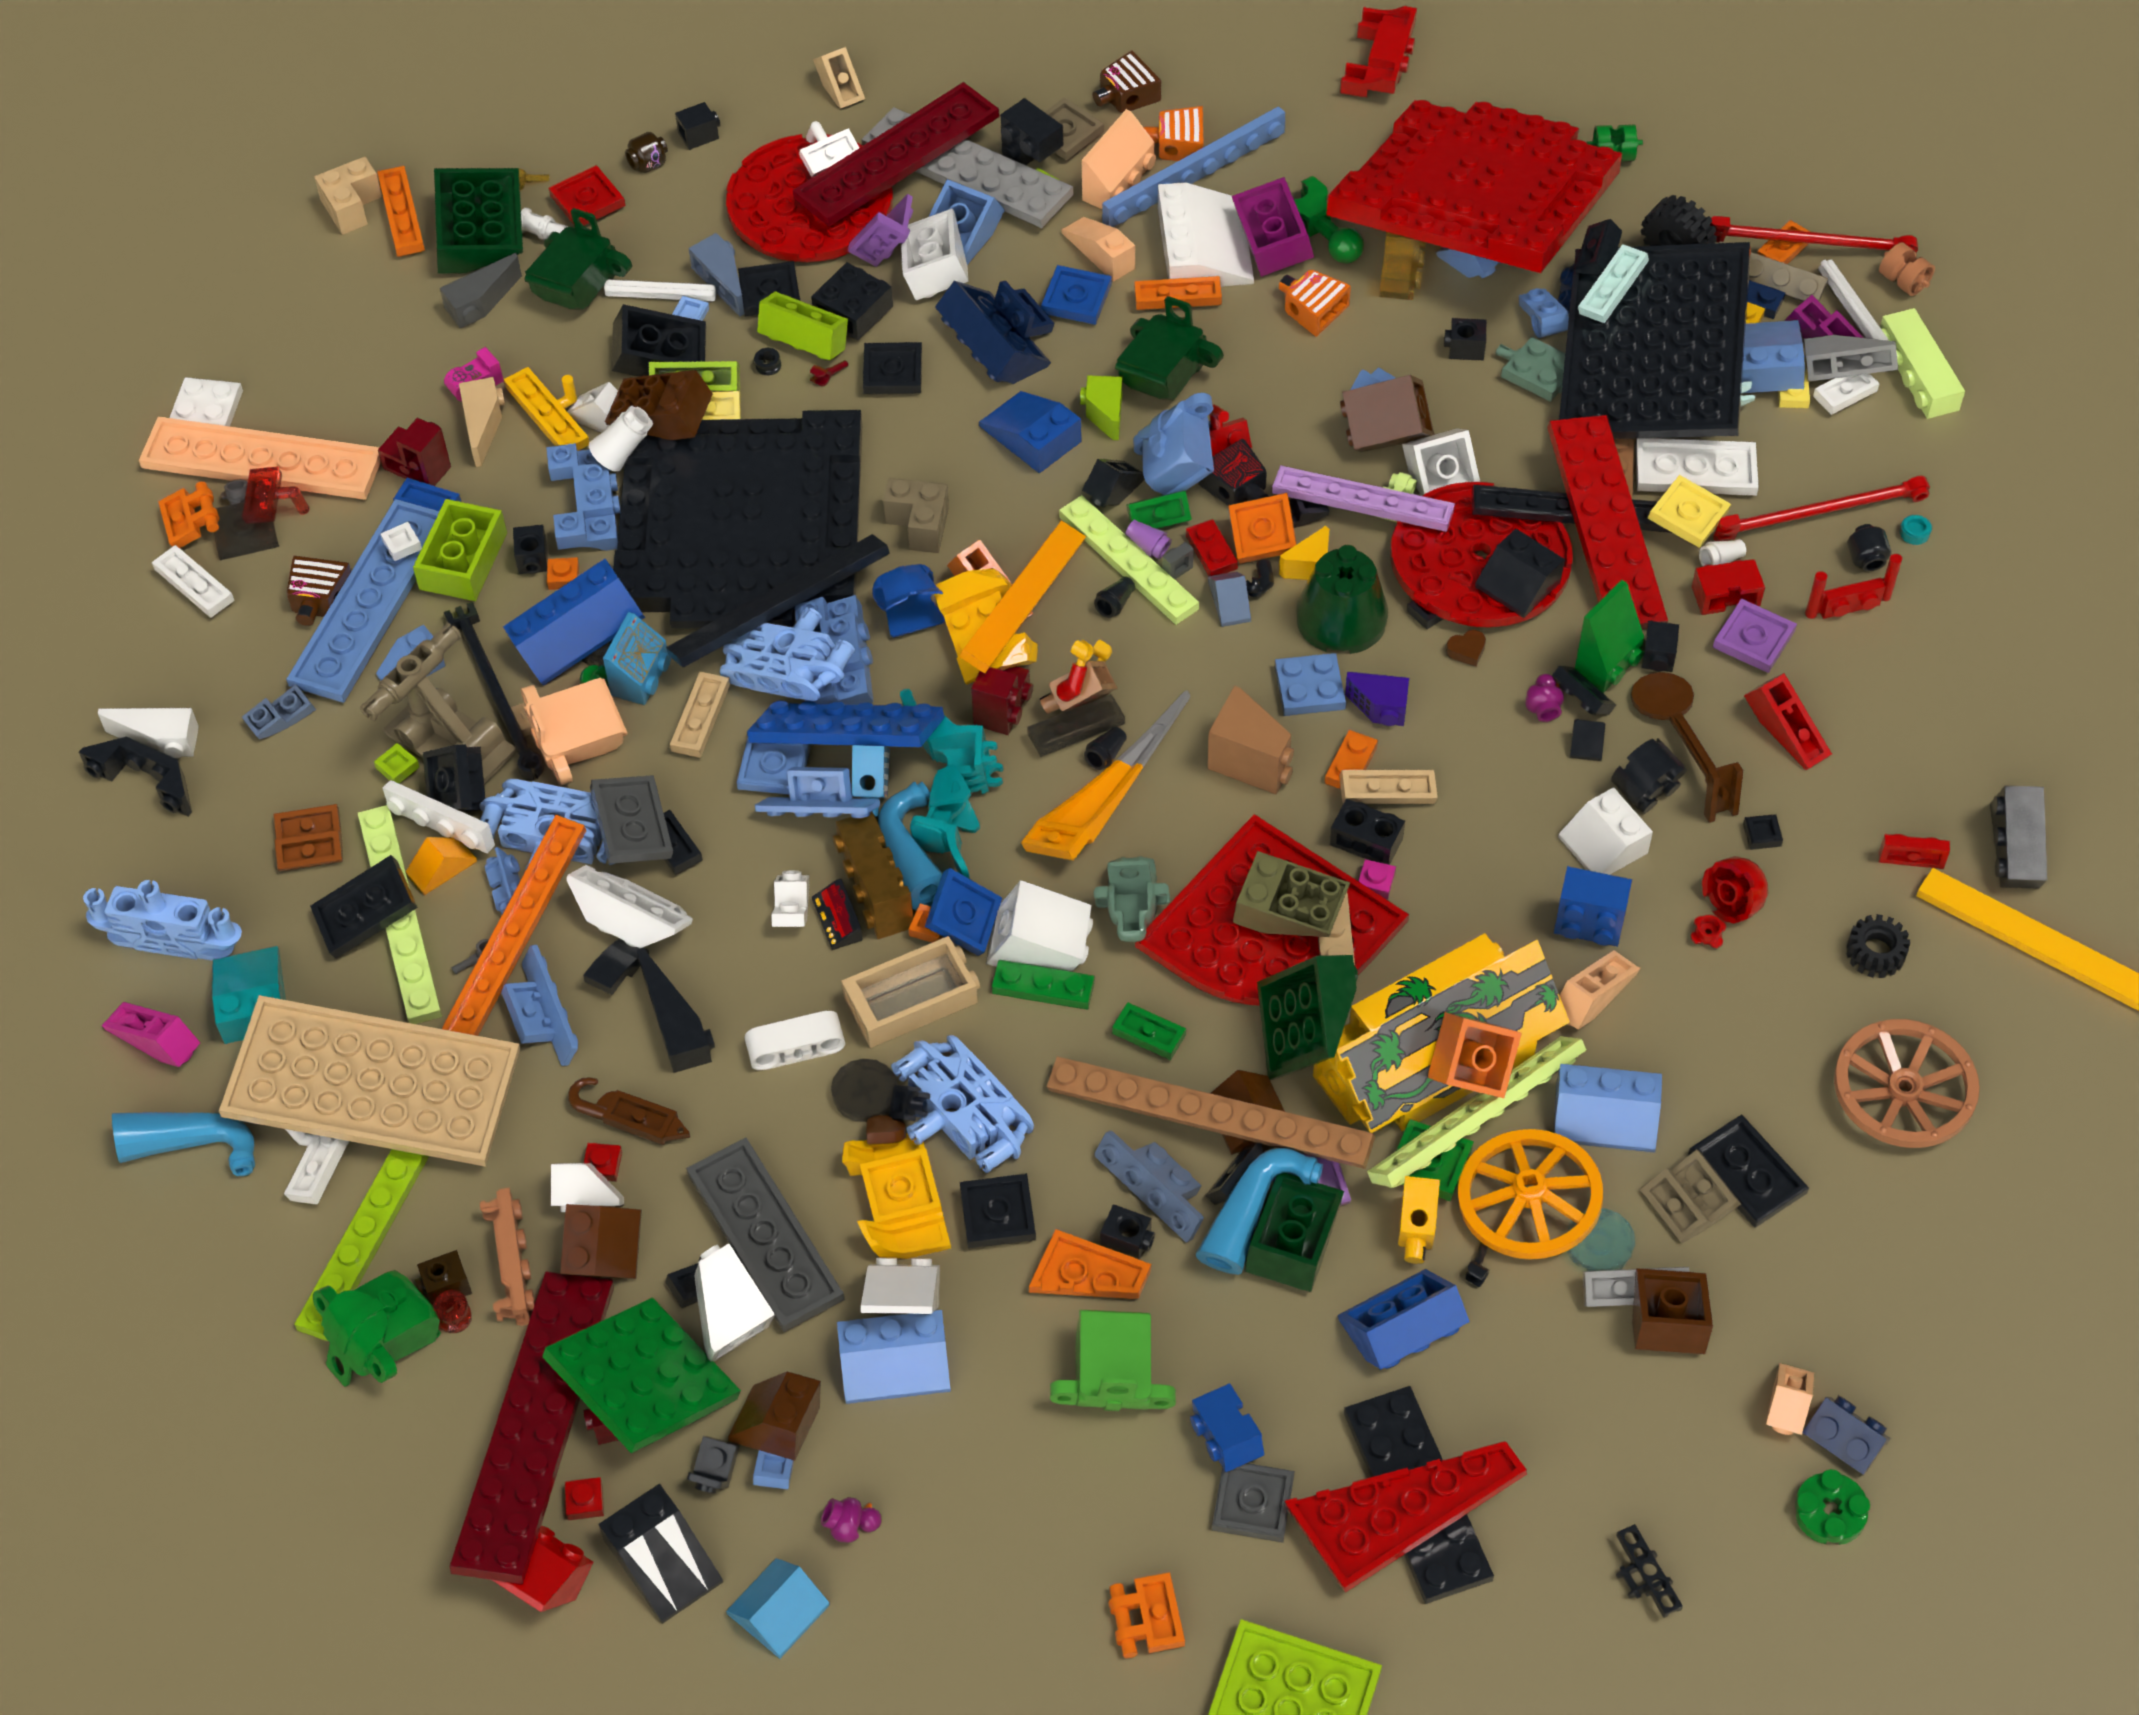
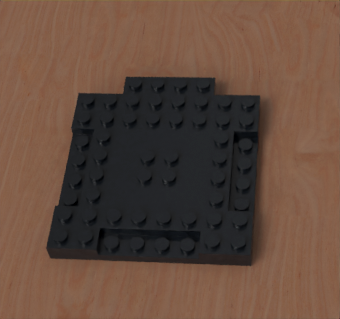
(738, 512)

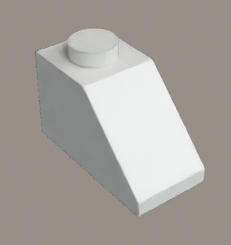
(594, 407)

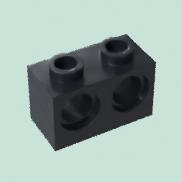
(1365, 838)

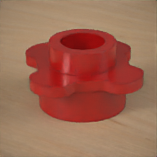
(1708, 923)

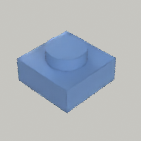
(772, 1471)

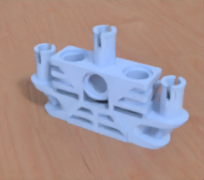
(786, 659)
(529, 810)
(162, 922)
(978, 1096)

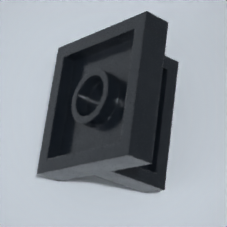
(455, 776)

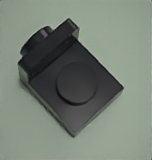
(714, 1464)

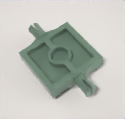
(1534, 368)

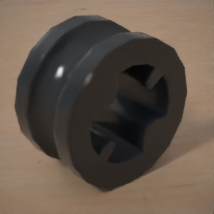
(766, 354)

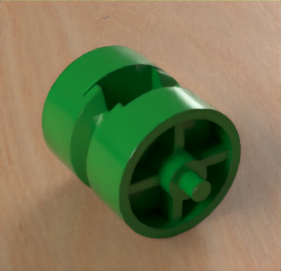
(1621, 139)

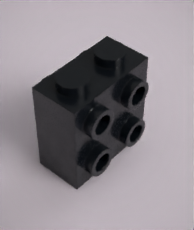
(855, 297)

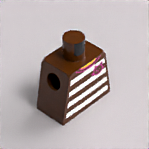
(1128, 84)
(314, 586)

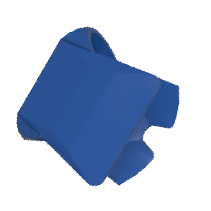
(907, 599)

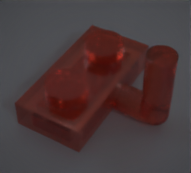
(263, 495)

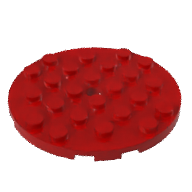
(777, 225)
(1442, 569)

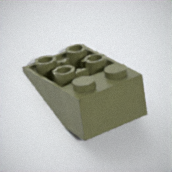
(1288, 899)

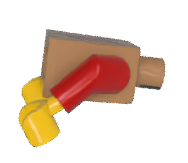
(1084, 681)

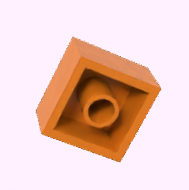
(1474, 1055)

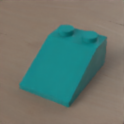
(237, 986)

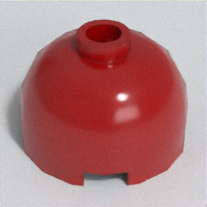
(1735, 888)

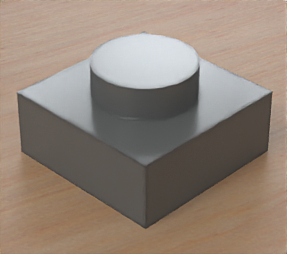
(1178, 560)

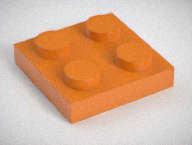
(1262, 528)

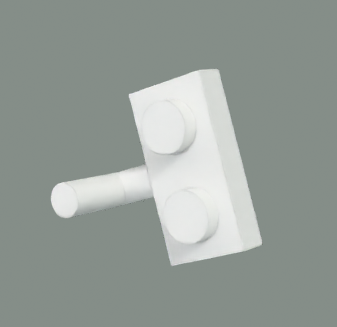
(827, 149)

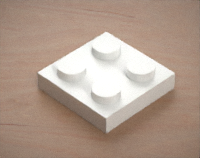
(207, 401)

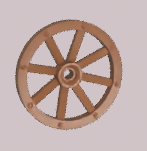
(1908, 1079)

